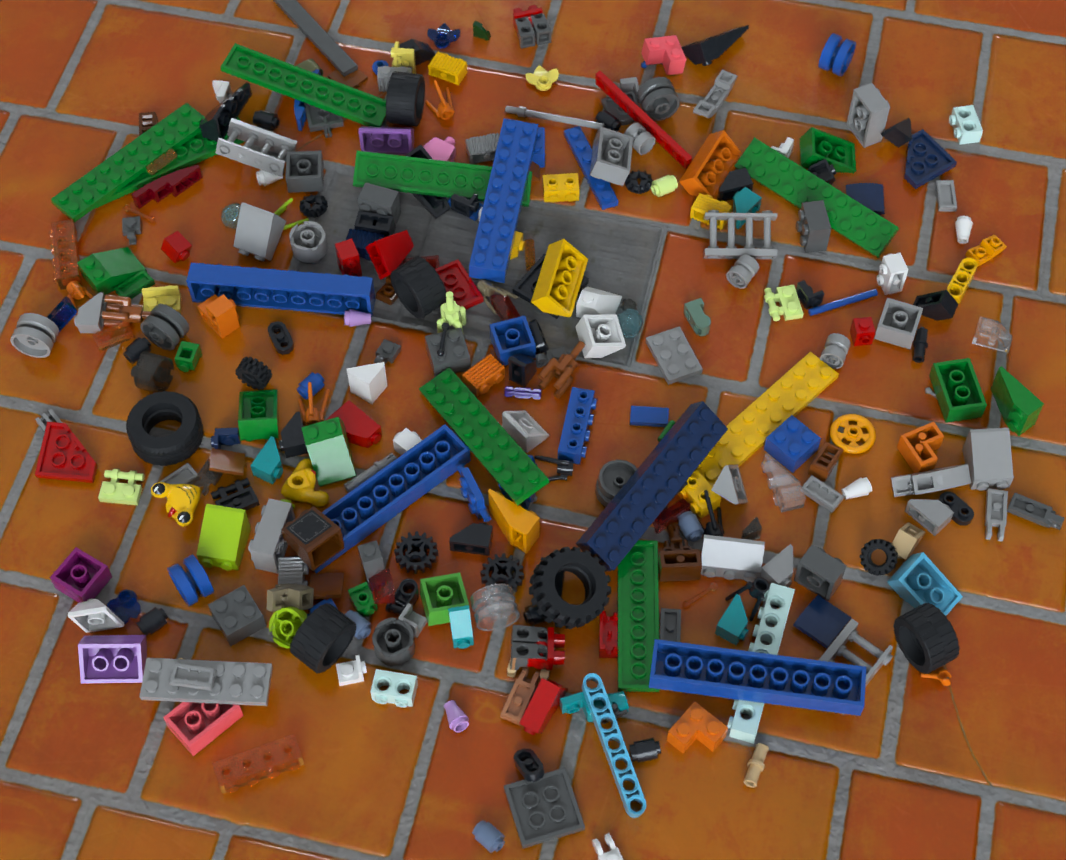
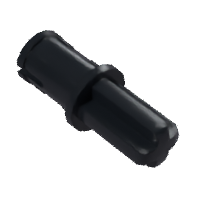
(920, 345)

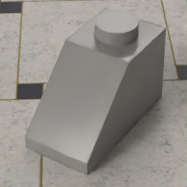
(90, 315)
(930, 514)
(780, 568)

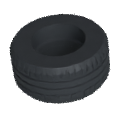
(158, 408)

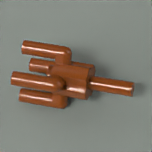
(127, 311)
(561, 370)

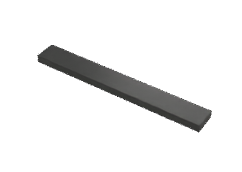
(317, 36)

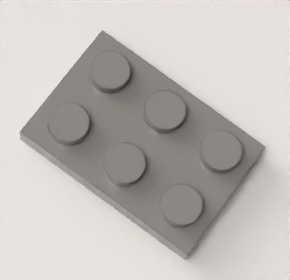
(674, 355)

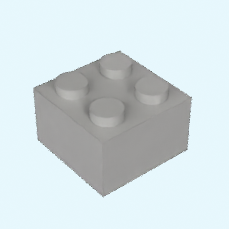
(898, 323)

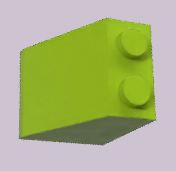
(223, 537)

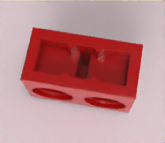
(348, 258)

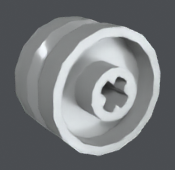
(34, 335)

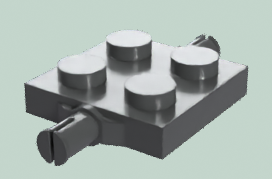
(322, 120)

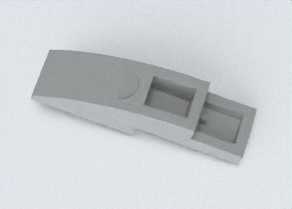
(931, 480)

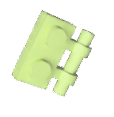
(788, 300)
(121, 493)

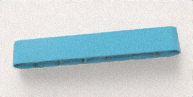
(612, 756)

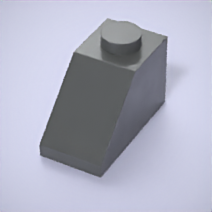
(371, 559)

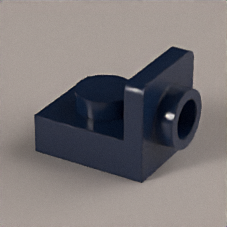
(225, 436)

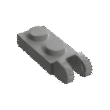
(996, 512)

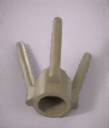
(487, 289)

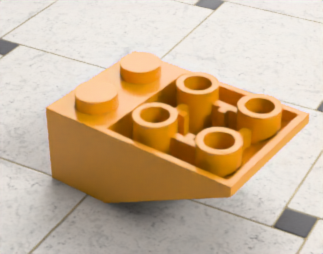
(517, 524)

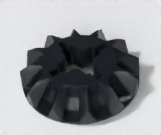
(632, 185)
(317, 210)

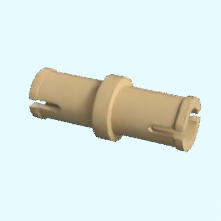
(756, 765)

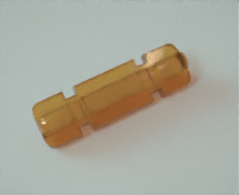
(162, 161)
(529, 253)

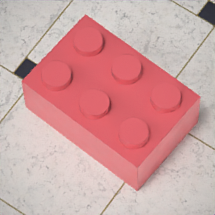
(201, 723)

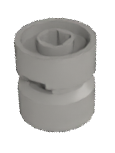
(642, 140)
(742, 271)
(835, 350)

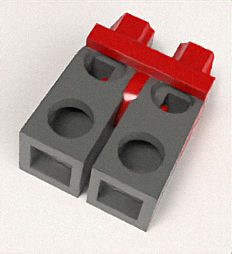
(531, 26)
(535, 647)

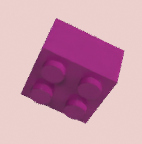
(81, 576)

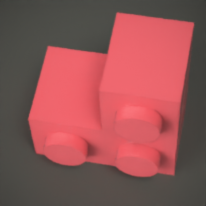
(665, 51)

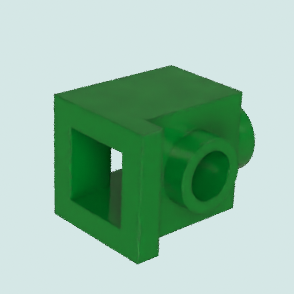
(187, 356)
(360, 593)

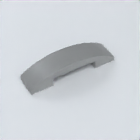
(717, 95)

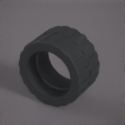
(405, 98)
(418, 287)
(323, 638)
(926, 638)

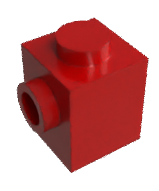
(176, 247)
(862, 331)

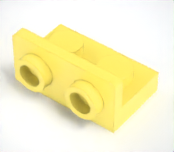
(403, 57)
(167, 295)

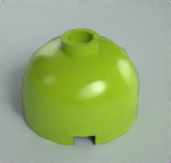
(285, 624)

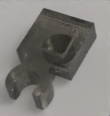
(207, 478)

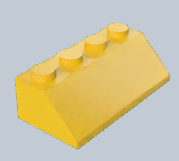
(559, 279)

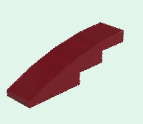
(172, 183)

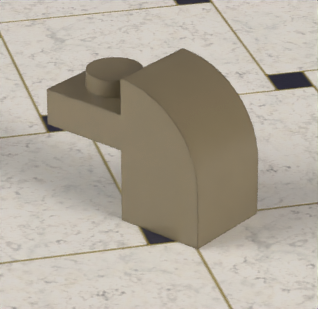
(290, 595)

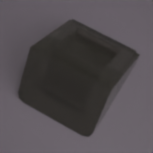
(752, 531)

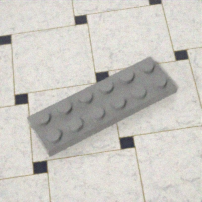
(234, 683)

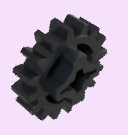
(416, 548)
(502, 572)

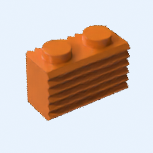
(483, 375)

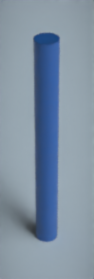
(842, 302)

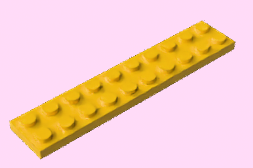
(767, 413)

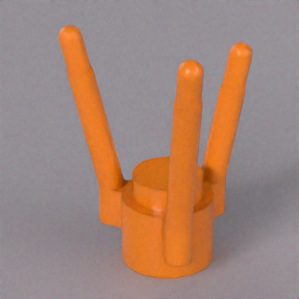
(445, 109)
(77, 292)
(312, 414)

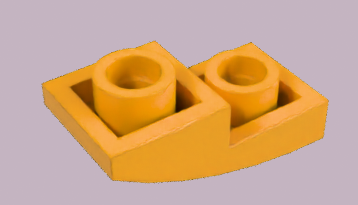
(986, 250)

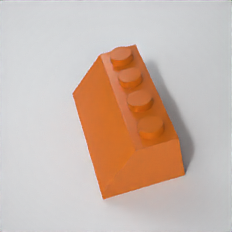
(711, 165)

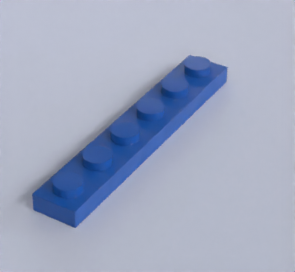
(583, 153)

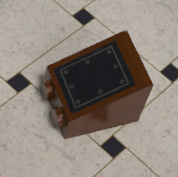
(313, 537)

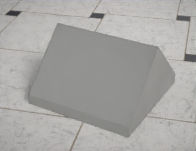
(730, 485)

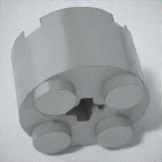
(308, 242)

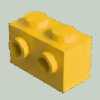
(561, 187)
(694, 494)

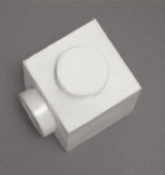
(405, 441)

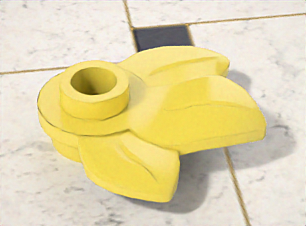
(542, 79)

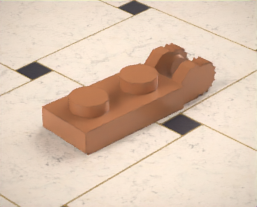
(519, 697)

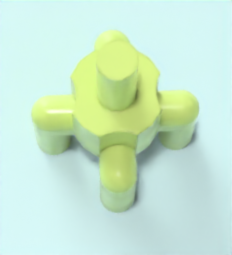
(451, 314)

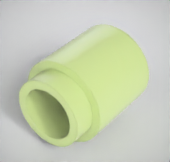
(664, 185)

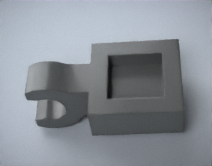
(131, 227)
(387, 352)
(543, 359)

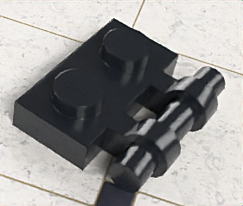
(243, 499)

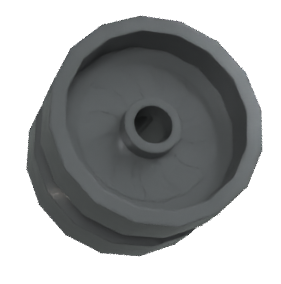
(658, 98)
(165, 327)
(612, 479)

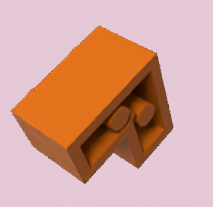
(220, 314)
(919, 445)
(699, 725)

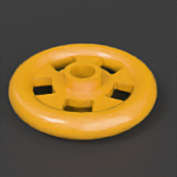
(853, 447)

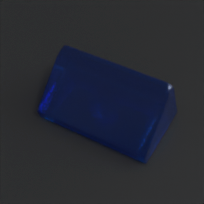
(62, 313)

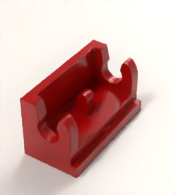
(608, 635)

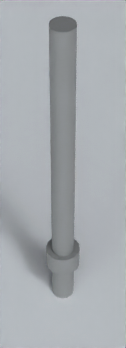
(523, 112)

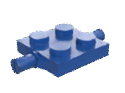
(472, 492)

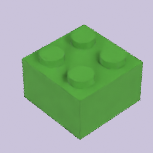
(440, 594)

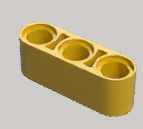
(962, 279)

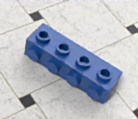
(576, 425)

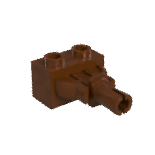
(678, 559)

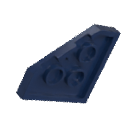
(925, 159)

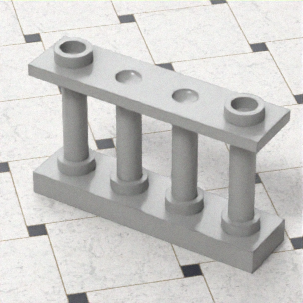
(260, 137)
(731, 251)
(850, 634)

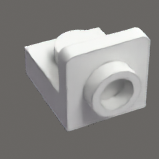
(222, 90)
(785, 148)
(351, 671)

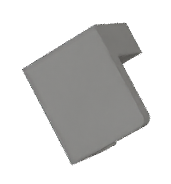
(629, 84)
(414, 619)

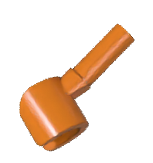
(941, 675)

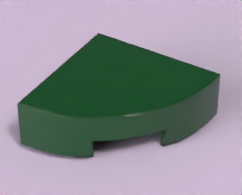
(480, 32)

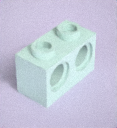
(966, 124)
(396, 683)

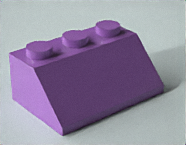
(387, 140)
(112, 658)

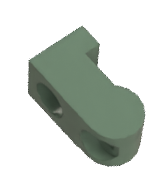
(696, 317)

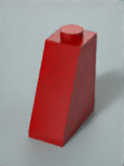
(389, 252)
(359, 427)
(542, 706)

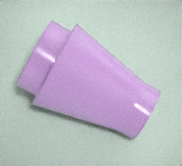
(356, 318)
(456, 717)

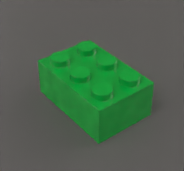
(957, 390)

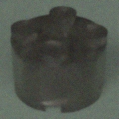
(152, 372)

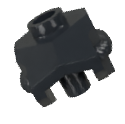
(823, 171)

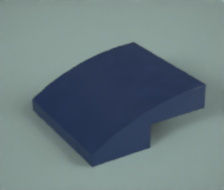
(869, 195)
(822, 621)

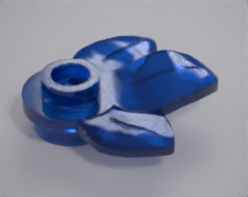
(443, 36)
(125, 605)

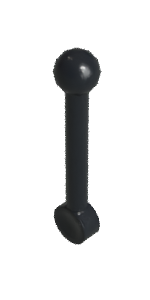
(445, 326)

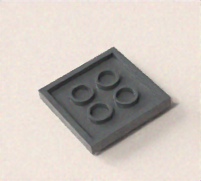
(544, 808)

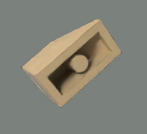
(907, 540)

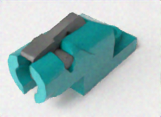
(576, 701)

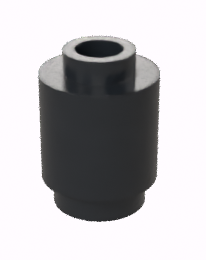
(266, 120)
(610, 121)
(134, 350)
(531, 616)
(152, 621)
(644, 750)

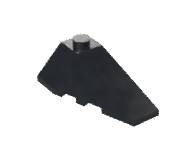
(712, 47)
(217, 120)
(434, 204)

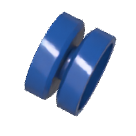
(837, 54)
(192, 579)

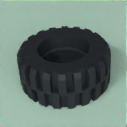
(590, 574)

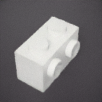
(892, 273)

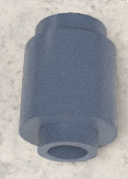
(690, 526)
(362, 625)
(489, 836)

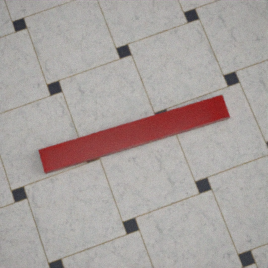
(641, 117)

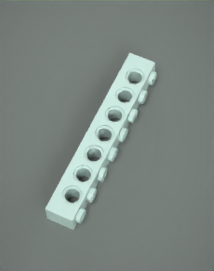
(782, 597)

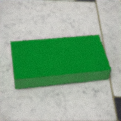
(134, 285)

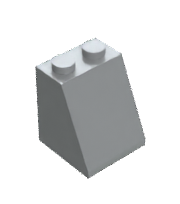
(258, 232)
(989, 458)

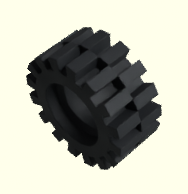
(253, 373)
(890, 562)

